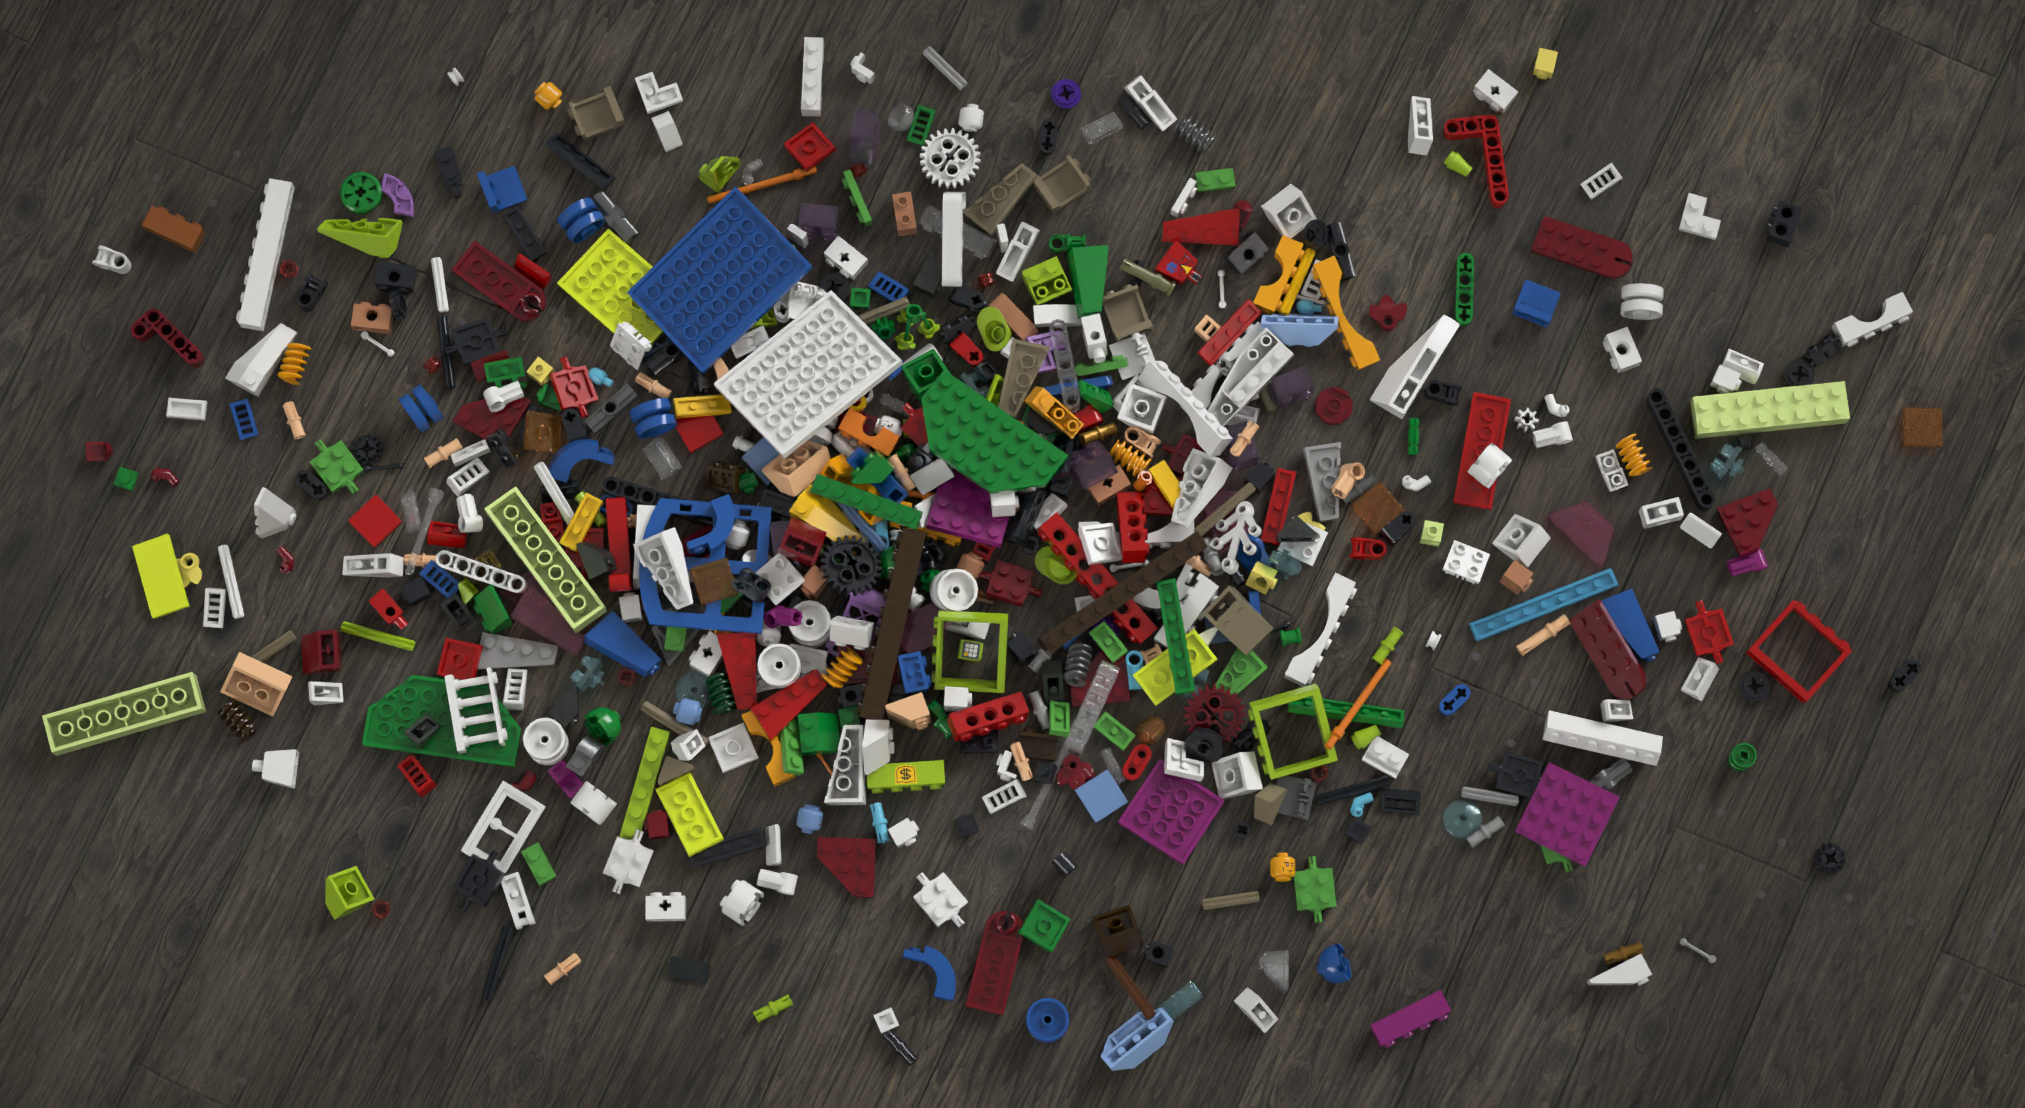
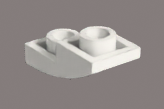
(1611, 470)

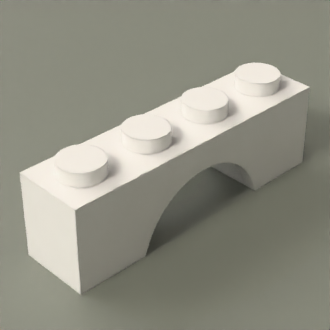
(812, 76)
(1893, 310)

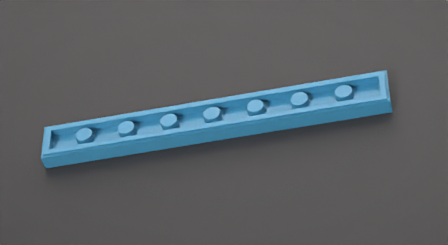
(1543, 604)

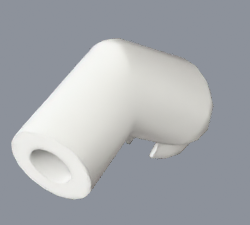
(1554, 408)

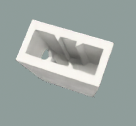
(1094, 342)
(278, 767)

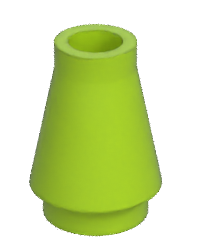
(1457, 163)
(1365, 736)

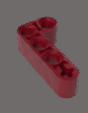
(172, 339)

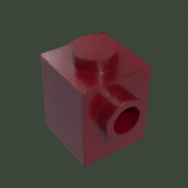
(657, 825)

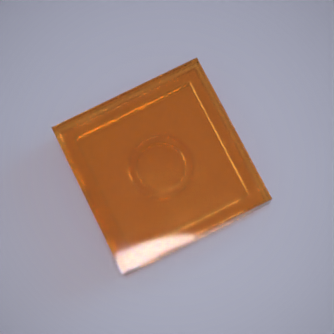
(1922, 427)
(542, 432)
(1377, 508)
(713, 581)

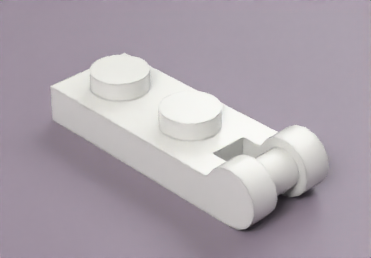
(517, 900)

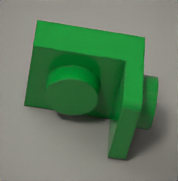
(547, 398)

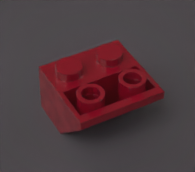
(802, 542)
(321, 652)

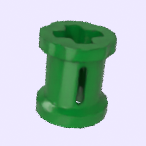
(1290, 637)

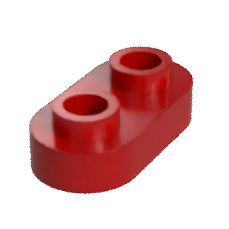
(1136, 762)

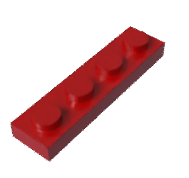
(1229, 332)
(1278, 506)

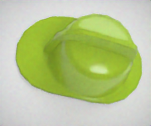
(993, 328)
(1053, 566)

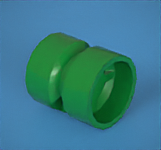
(1742, 757)

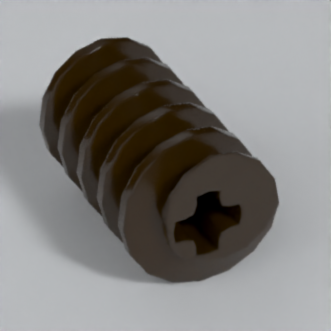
(237, 721)

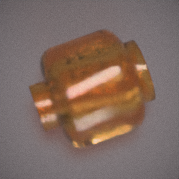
(1151, 730)

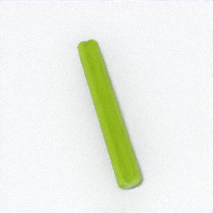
(378, 636)

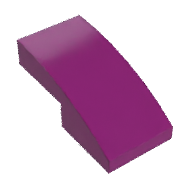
(565, 778)

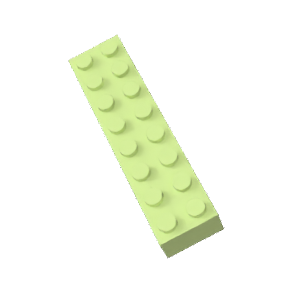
(1769, 410)
(545, 560)
(124, 713)

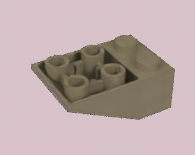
(1237, 620)

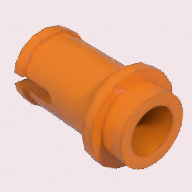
(1144, 478)

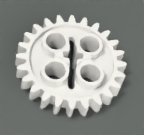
(964, 167)

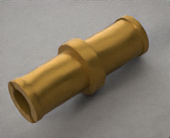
(1098, 433)
(1623, 953)

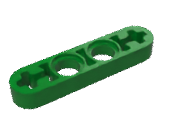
(1464, 289)

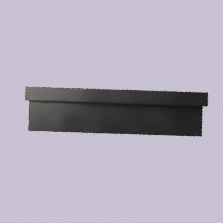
(1027, 515)

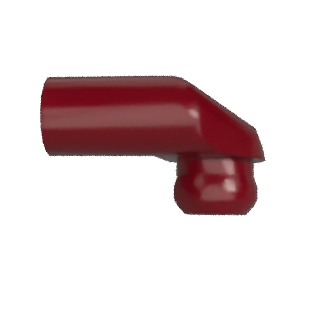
(162, 473)
(287, 560)
(527, 781)

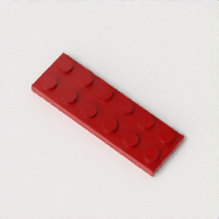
(1485, 426)

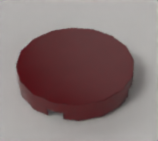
(1333, 406)

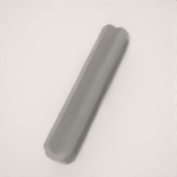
(945, 68)
(1490, 796)

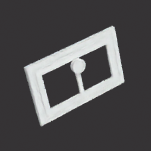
(495, 823)

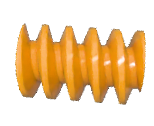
(292, 363)
(1633, 456)
(1129, 458)
(843, 668)

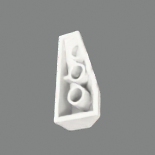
(258, 364)
(1201, 481)
(272, 514)
(666, 561)

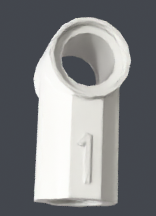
(499, 397)
(1556, 434)
(468, 519)
(782, 882)

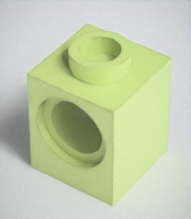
(1431, 533)

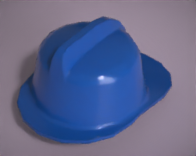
(1260, 555)

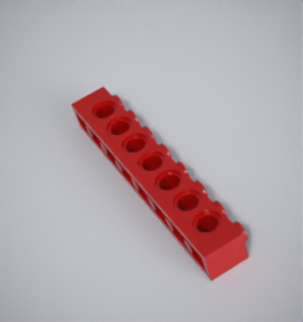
(1107, 581)

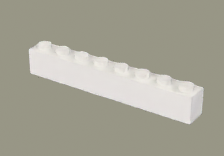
(266, 254)

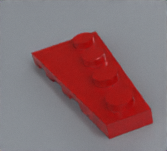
(1210, 228)
(740, 662)
(782, 707)

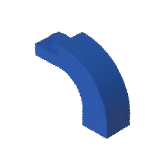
(574, 452)
(889, 487)
(717, 538)
(938, 962)

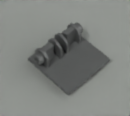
(1298, 796)

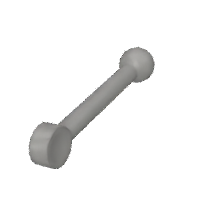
(1711, 959)

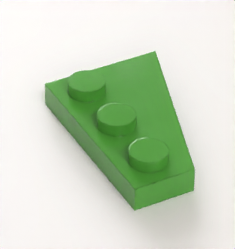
(1241, 671)

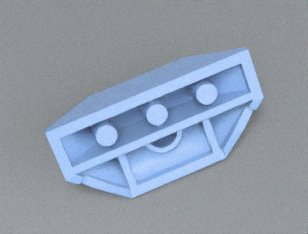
(1300, 328)
(1136, 1040)

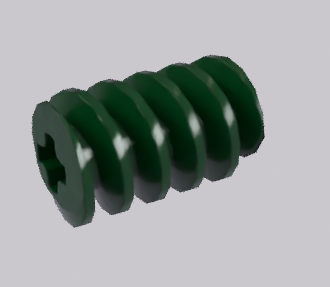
(719, 694)

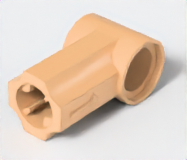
(1348, 476)

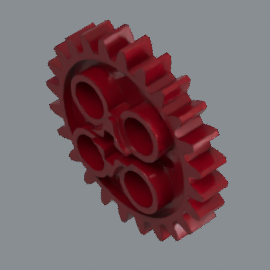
(1227, 702)

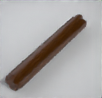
(1131, 988)

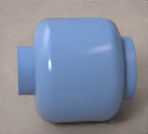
(688, 711)
(809, 818)

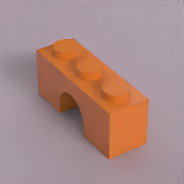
(853, 427)

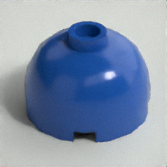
(1334, 965)

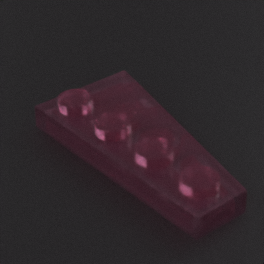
(545, 620)

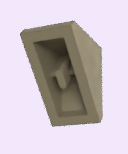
(673, 769)
(1268, 803)

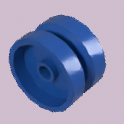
(581, 220)
(421, 408)
(653, 418)
(1059, 1020)

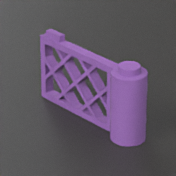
(869, 602)

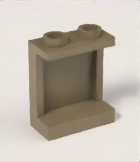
(596, 114)
(1062, 184)
(1126, 312)

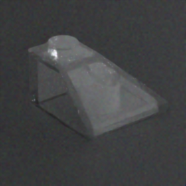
(1276, 968)

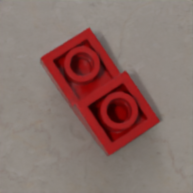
(552, 520)

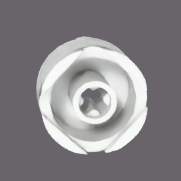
(1489, 465)
(593, 803)
(741, 902)

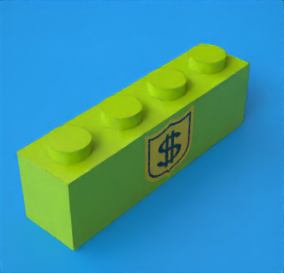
(907, 775)

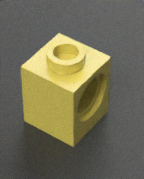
(1545, 63)
(540, 371)
(1256, 577)

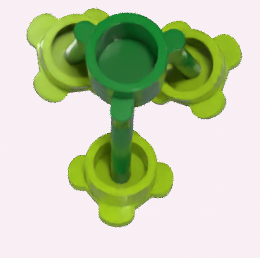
(911, 316)

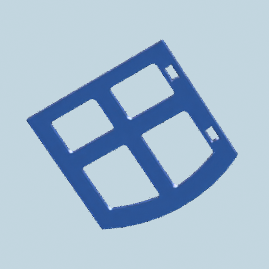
(712, 617)

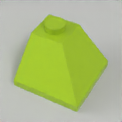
(346, 892)

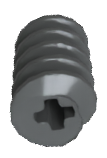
(1194, 134)
(1077, 664)

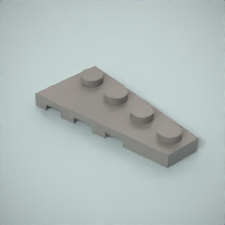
(1323, 471)
(514, 652)

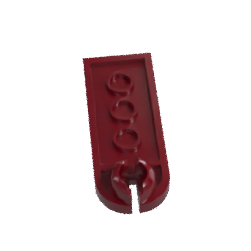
(1582, 248)
(500, 283)
(1609, 651)
(995, 964)

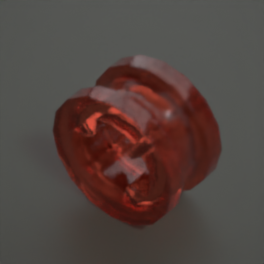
(858, 169)
(294, 270)
(986, 280)
(432, 365)
(628, 671)
(1314, 775)
(381, 903)

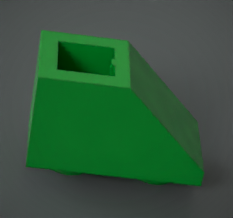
(873, 470)

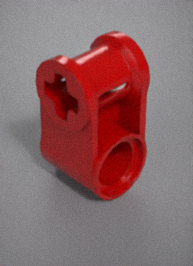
(965, 348)
(1089, 417)
(1365, 549)

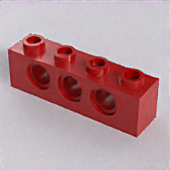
(1131, 527)
(1013, 703)

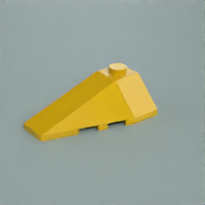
(823, 515)

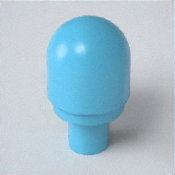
(1308, 307)
(599, 377)

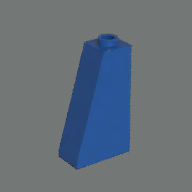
(1632, 625)
(621, 644)

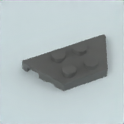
(660, 632)

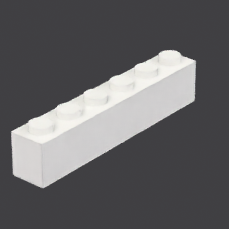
(1602, 738)

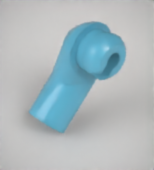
(1359, 802)

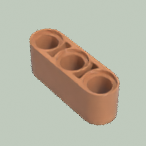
(1015, 319)

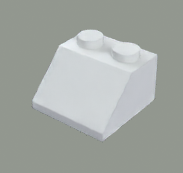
(1288, 211)
(1142, 408)
(1521, 540)
(851, 631)
(877, 745)
(1237, 775)

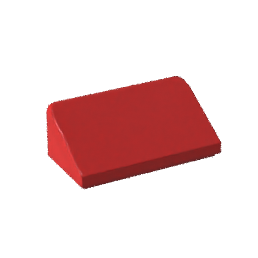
(532, 271)
(446, 535)

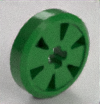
(352, 186)

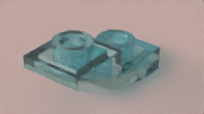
(1181, 1000)

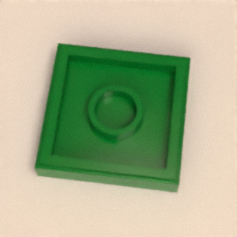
(1044, 926)

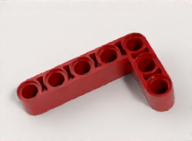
(1488, 152)
(619, 544)

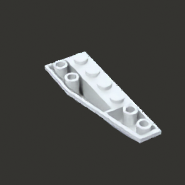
(1413, 368)
(1249, 375)

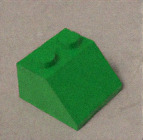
(923, 372)
(492, 609)
(818, 733)

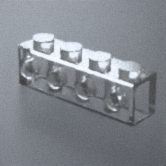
(972, 238)

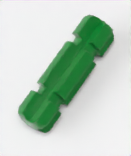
(1413, 436)

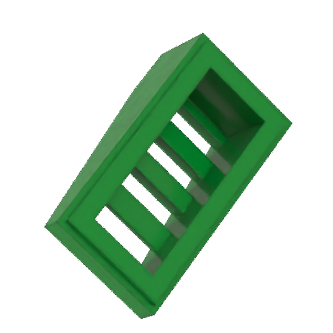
(931, 112)
(1095, 396)

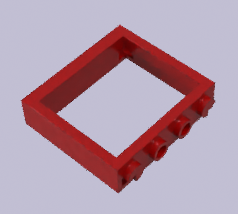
(1779, 674)

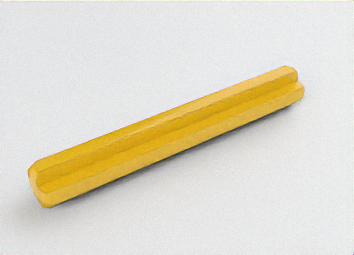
(1297, 281)

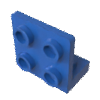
(502, 189)
(1536, 303)
(913, 673)

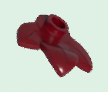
(1388, 311)
(1074, 776)

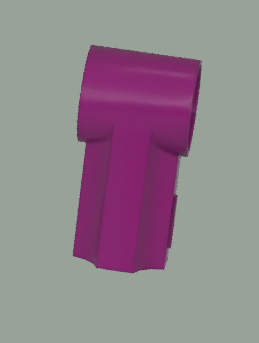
(1752, 562)
(782, 617)

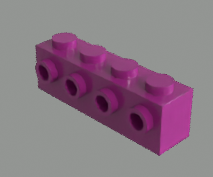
(1410, 1018)

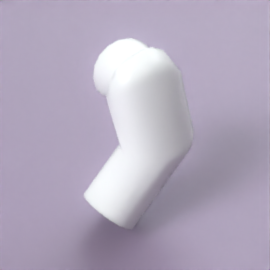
(1415, 485)

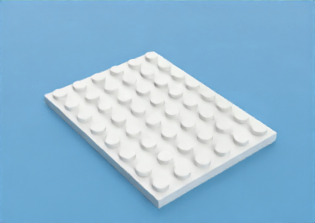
(808, 374)

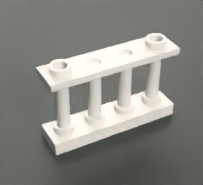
(457, 704)

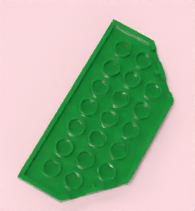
(985, 440)
(427, 695)

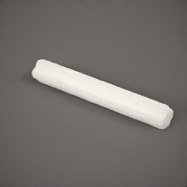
(554, 491)
(230, 581)

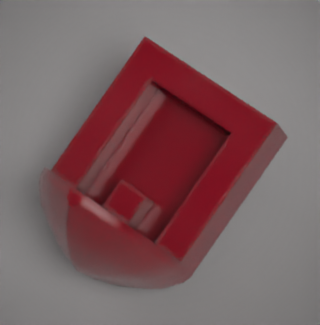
(1245, 211)
(98, 451)

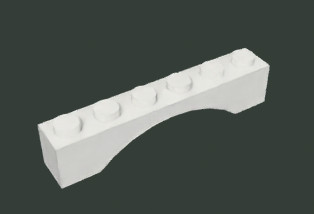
(1204, 387)
(1209, 433)
(1165, 537)
(1337, 595)

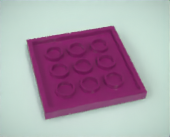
(966, 512)
(1171, 813)
(1567, 814)

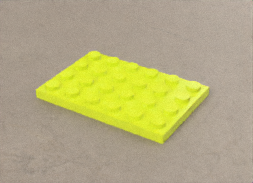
(602, 281)

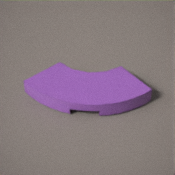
(399, 194)

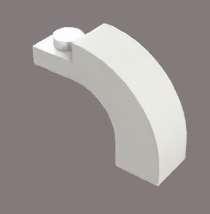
(1149, 598)

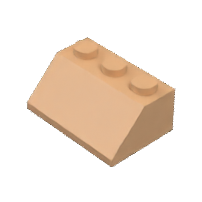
(798, 468)
(256, 684)
(910, 712)

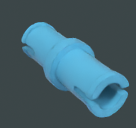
(879, 822)

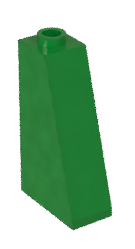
(1088, 275)

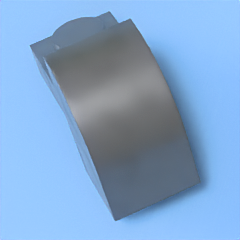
(585, 754)

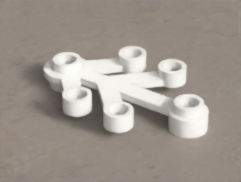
(1236, 534)

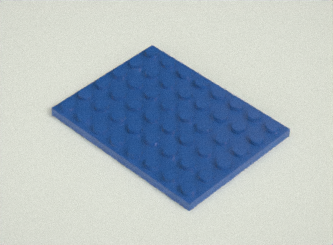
(719, 279)

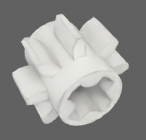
(1521, 422)

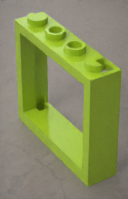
(976, 685)
(1258, 731)

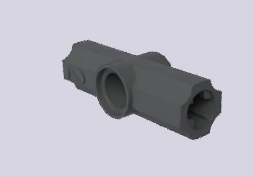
(615, 218)
(602, 417)
(1609, 777)

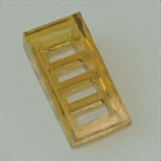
(482, 558)

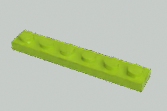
(645, 782)

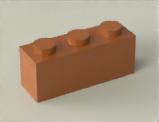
(174, 228)

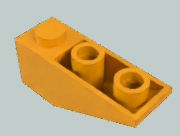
(1053, 411)

